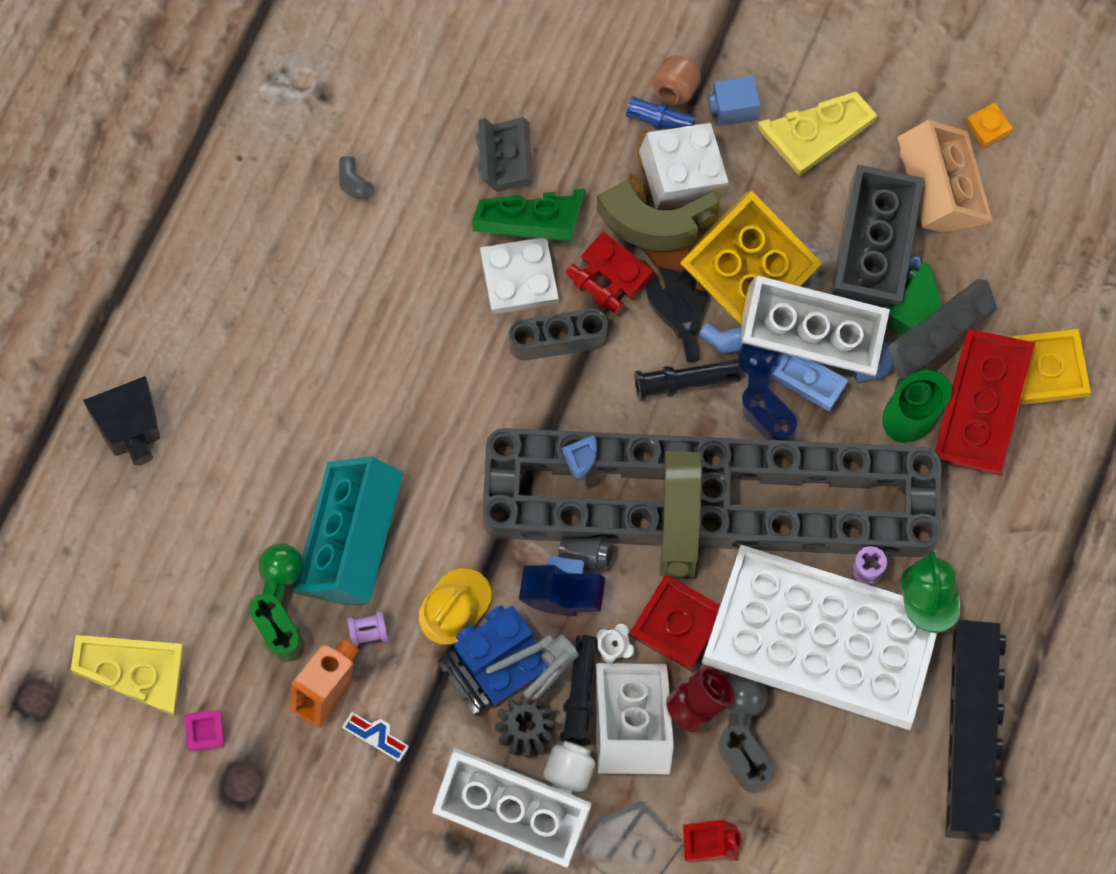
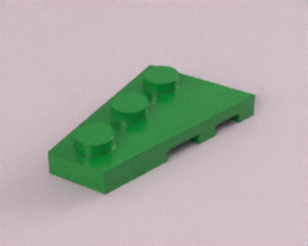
(539, 218)

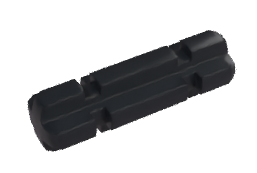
(464, 682)

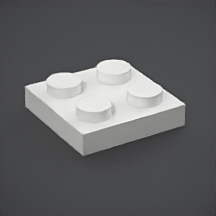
(519, 275)

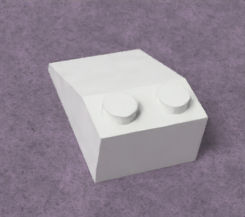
(633, 719)

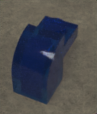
(561, 593)

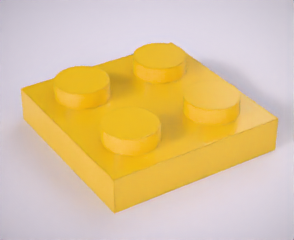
(1056, 368)

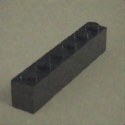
(973, 731)

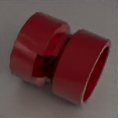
(701, 699)

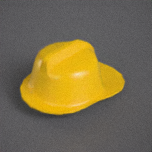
(454, 604)

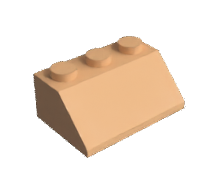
(952, 183)

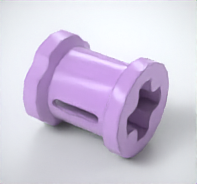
(865, 557)
(378, 633)

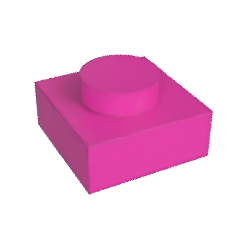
(204, 730)

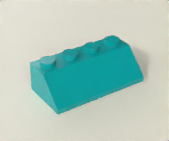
(349, 531)

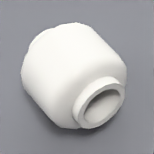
(569, 767)

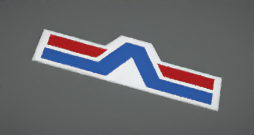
(377, 735)

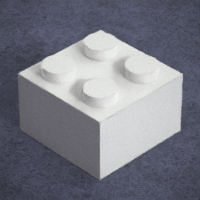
(682, 165)

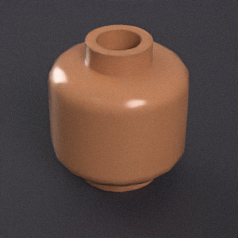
(676, 80)

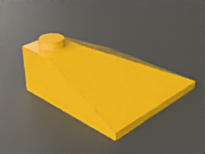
(746, 245)

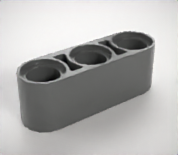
(570, 323)

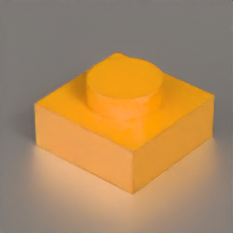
(989, 125)

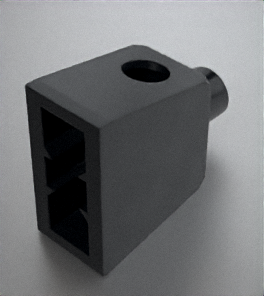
(126, 419)

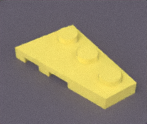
(817, 132)
(132, 667)

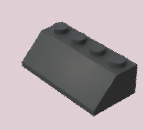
(877, 236)

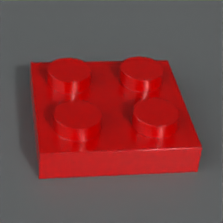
(676, 622)

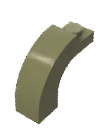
(653, 227)
(680, 513)

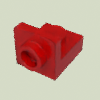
(711, 841)

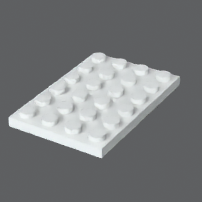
(820, 638)

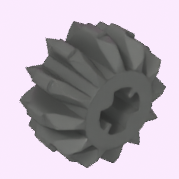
(510, 727)

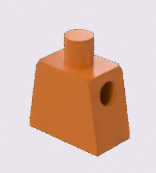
(323, 682)

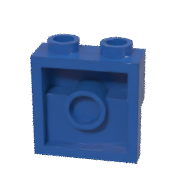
(494, 641)

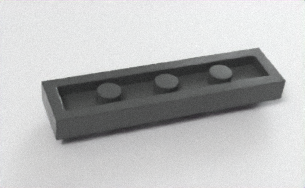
(942, 328)

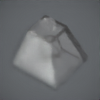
(631, 842)

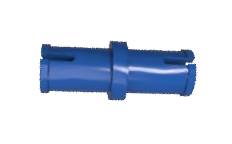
(658, 115)

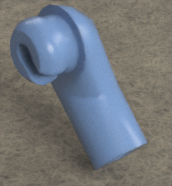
(723, 341)
(884, 367)

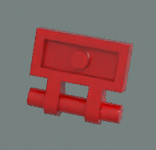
(617, 266)

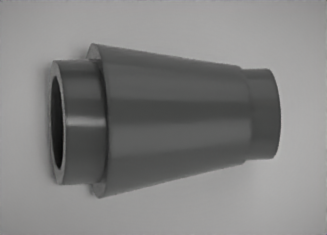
(594, 552)

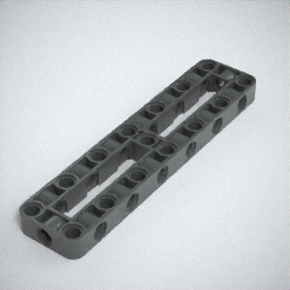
(739, 525)

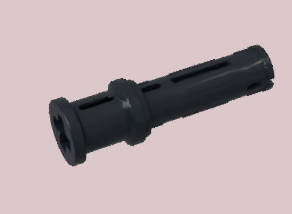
(670, 381)
(579, 705)

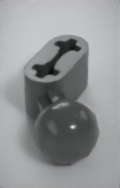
(748, 701)

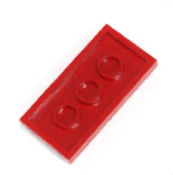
(985, 401)

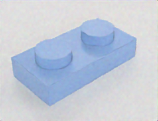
(810, 380)

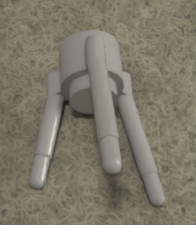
(557, 656)

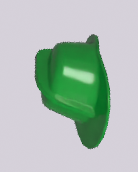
(916, 405)
(931, 594)

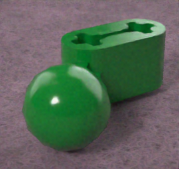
(279, 568)

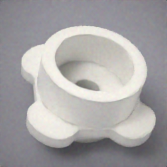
(606, 647)

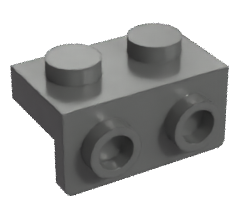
(504, 153)

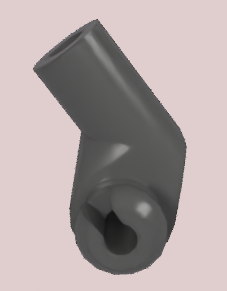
(351, 182)

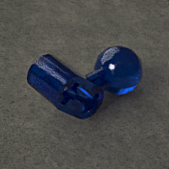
(759, 365)

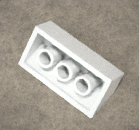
(813, 325)
(512, 807)

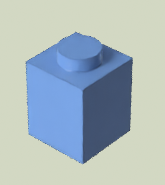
(734, 101)

